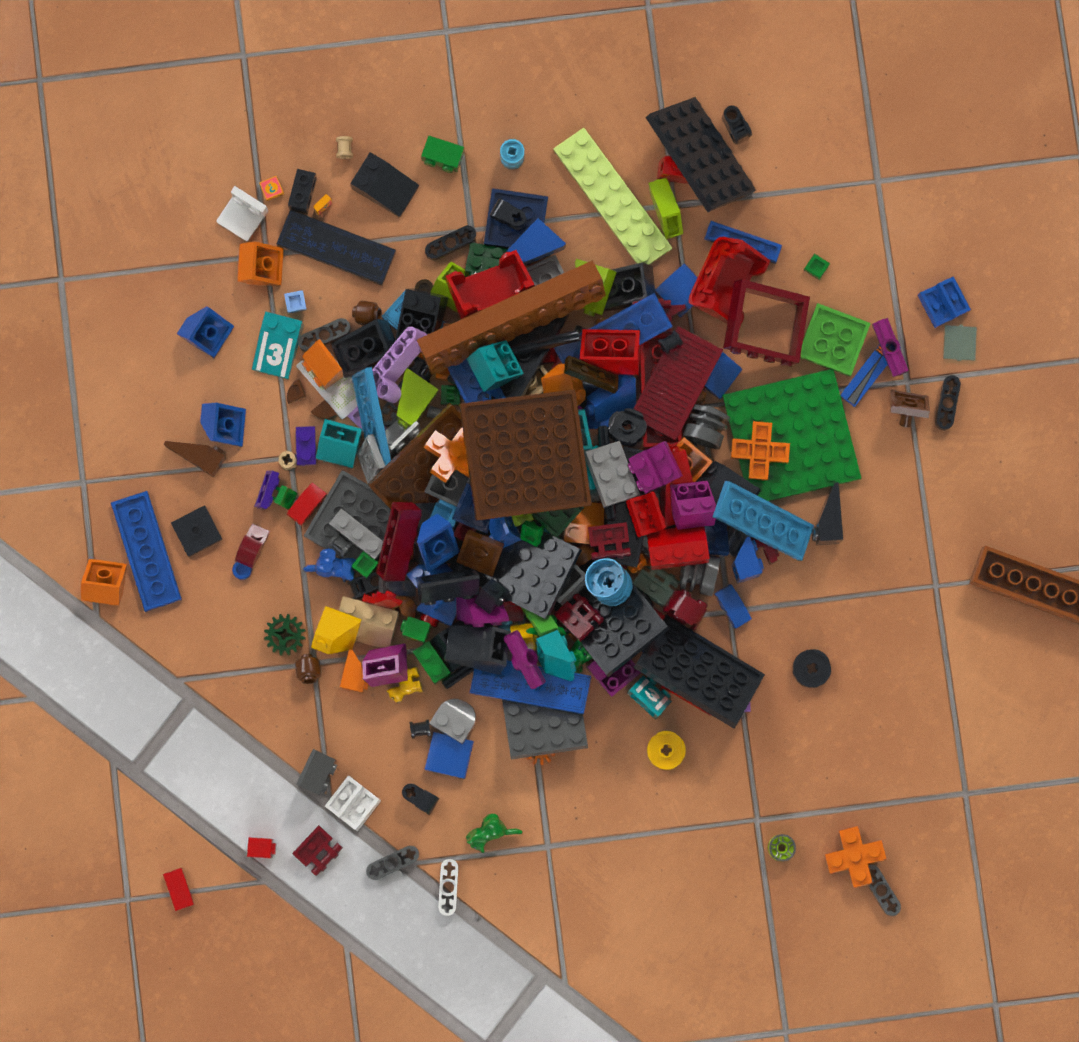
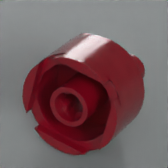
(685, 609)

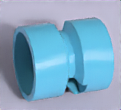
(512, 154)

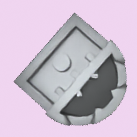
(454, 719)

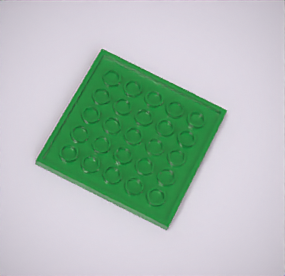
(810, 418)

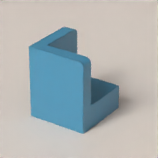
(445, 510)

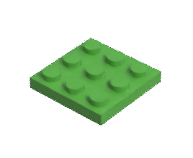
(834, 339)

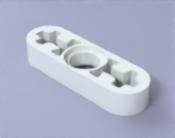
(441, 891)

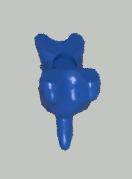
(330, 566)

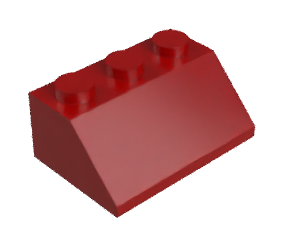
(612, 350)
(677, 548)

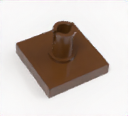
(908, 406)
(480, 552)

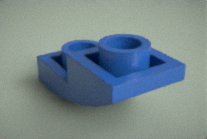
(733, 606)

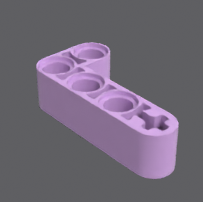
(395, 363)

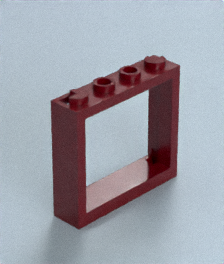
(734, 319)

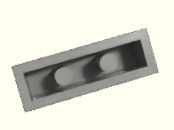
(357, 534)

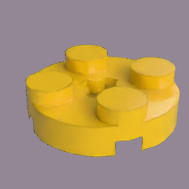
(657, 743)

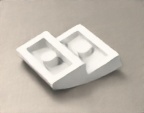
(352, 803)

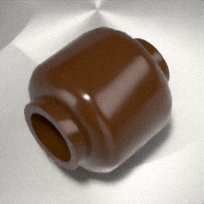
(366, 312)
(308, 669)

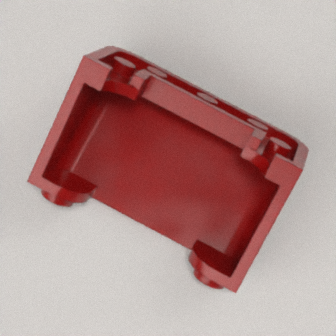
(726, 262)
(489, 286)

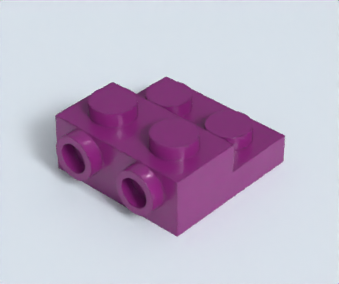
(654, 467)

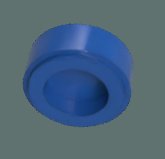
(241, 571)

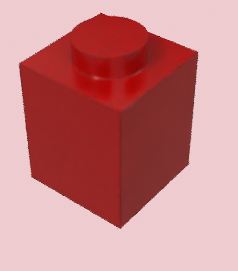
(261, 847)

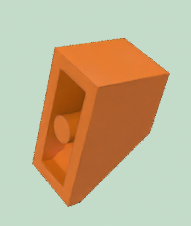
(353, 674)

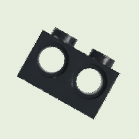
(302, 191)

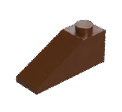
(202, 456)

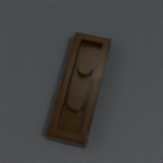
(591, 374)

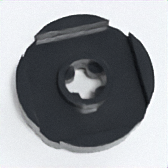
(627, 437)
(822, 666)

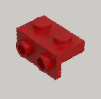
(646, 514)

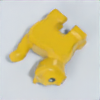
(406, 687)

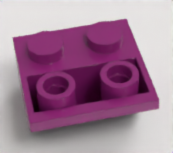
(692, 505)
(476, 616)
(385, 665)
(615, 681)

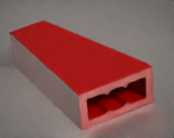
(665, 496)

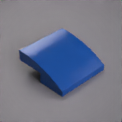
(678, 287)
(944, 302)
(722, 376)
(449, 755)

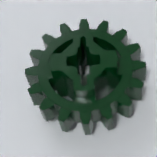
(286, 626)

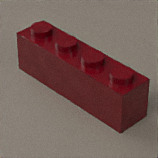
(398, 541)

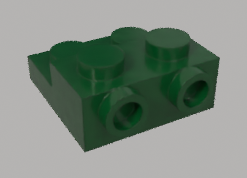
(482, 258)
(557, 520)

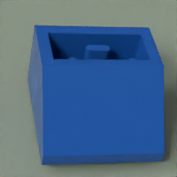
(746, 564)

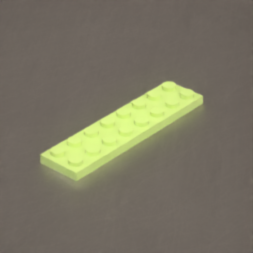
(612, 198)

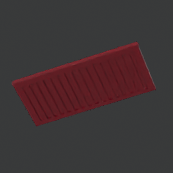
(677, 384)

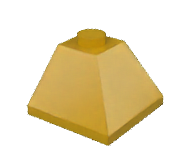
(335, 632)

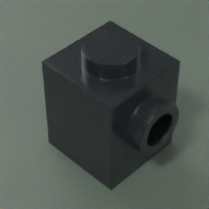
(491, 596)

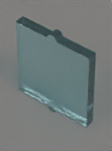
(960, 342)

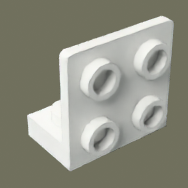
(242, 214)
(398, 437)

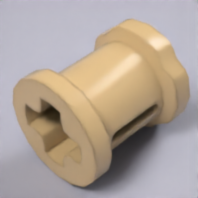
(344, 147)
(284, 455)

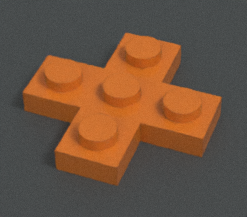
(760, 450)
(450, 454)
(856, 857)

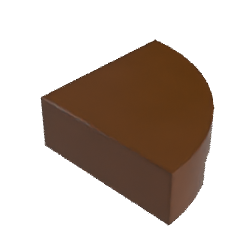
(295, 392)
(324, 411)

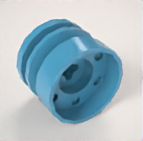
(599, 579)

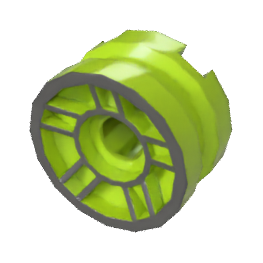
(790, 847)

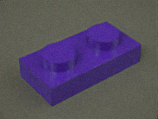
(306, 445)
(265, 496)

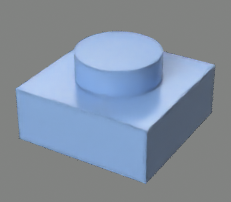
(295, 301)

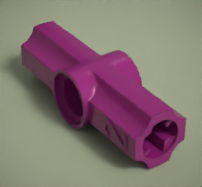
(885, 336)
(524, 659)

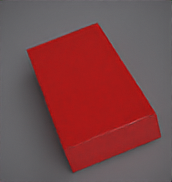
(178, 889)

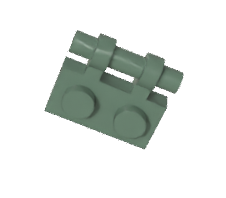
(654, 588)

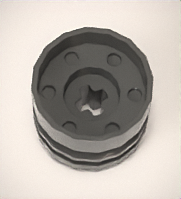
(707, 422)
(702, 575)

